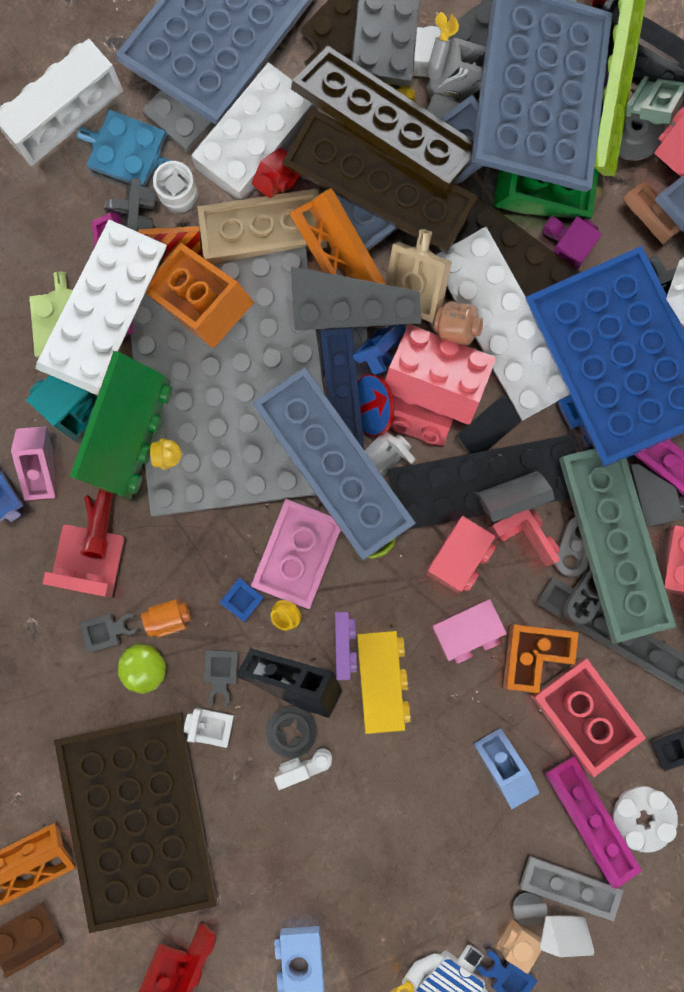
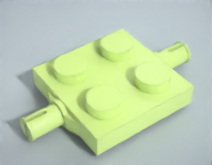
(47, 310)

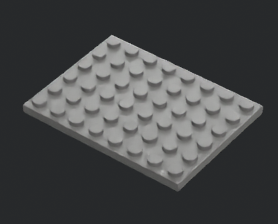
(211, 414)

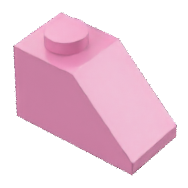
(34, 462)

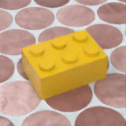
(383, 682)

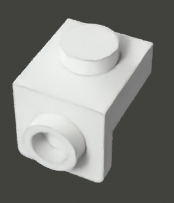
(388, 451)
(209, 727)

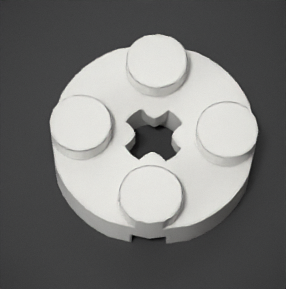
(661, 827)

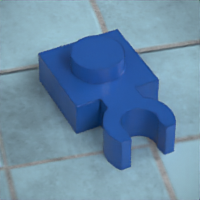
(507, 977)

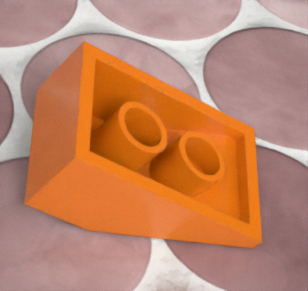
(198, 295)

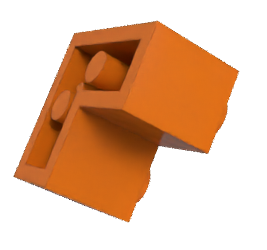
(527, 651)

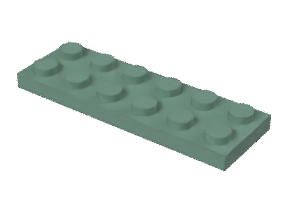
(617, 546)

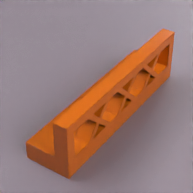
(336, 229)
(29, 857)

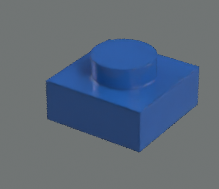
(242, 600)

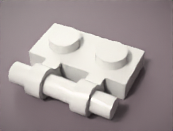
(296, 771)

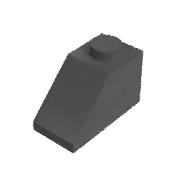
(656, 497)

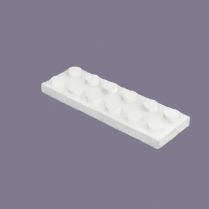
(101, 307)
(509, 330)

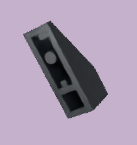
(292, 681)

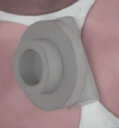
(529, 909)

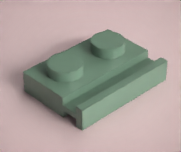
(656, 100)

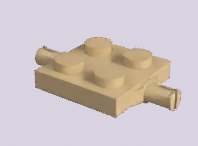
(420, 271)

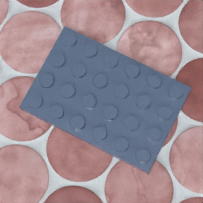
(208, 48)
(543, 90)

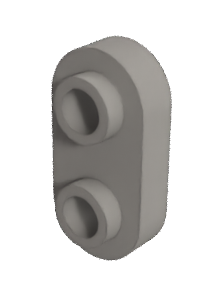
(573, 546)

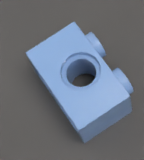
(302, 943)

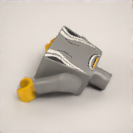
(454, 64)

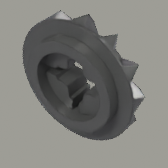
(298, 745)

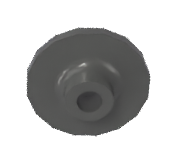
(642, 142)

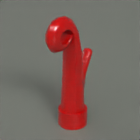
(95, 543)

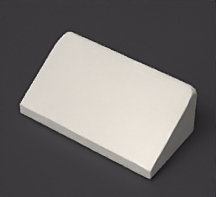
(566, 936)

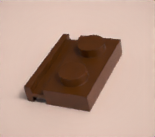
(27, 939)

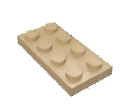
(253, 226)

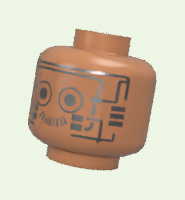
(458, 323)

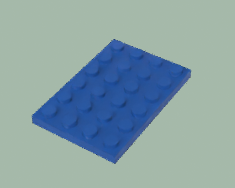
(617, 353)

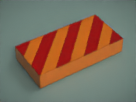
(174, 236)

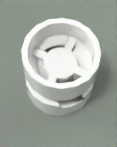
(175, 187)

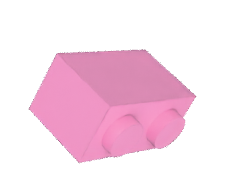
(468, 631)

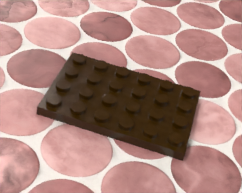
(135, 823)

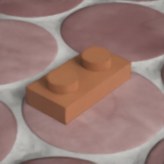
(643, 204)

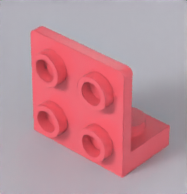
(530, 524)
(82, 573)

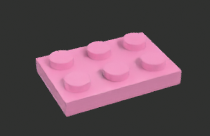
(297, 554)

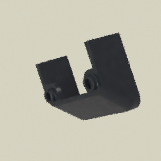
(658, 52)

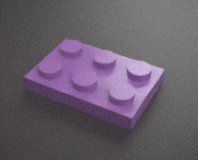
(345, 660)

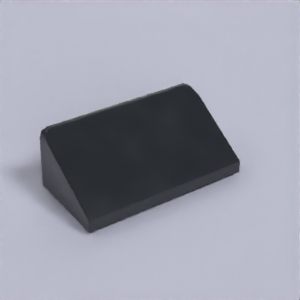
(488, 427)

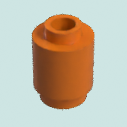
(166, 618)

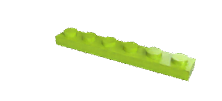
(617, 90)

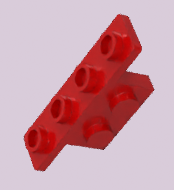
(177, 969)

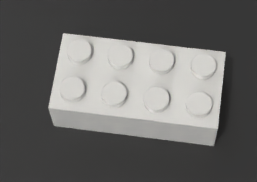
(59, 101)
(255, 126)

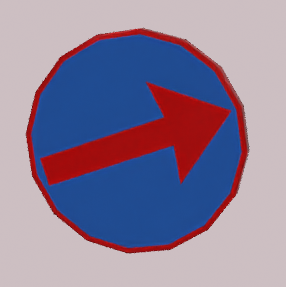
(375, 404)

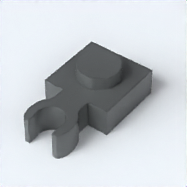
(104, 632)
(220, 669)

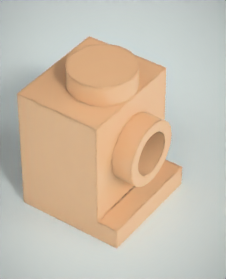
(519, 946)

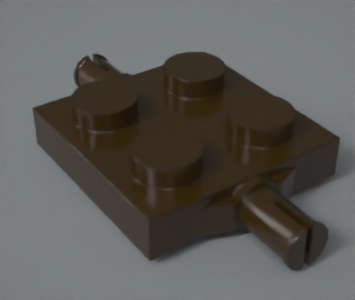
(332, 27)

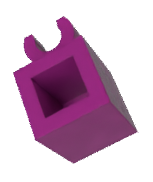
(573, 242)

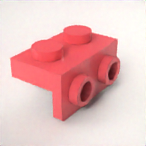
(420, 422)

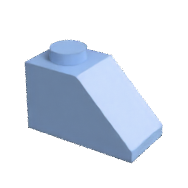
(506, 768)

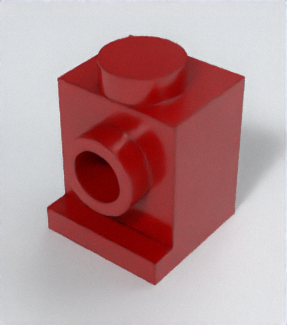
(272, 176)

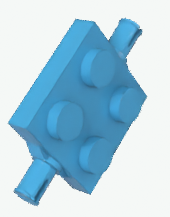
(125, 148)

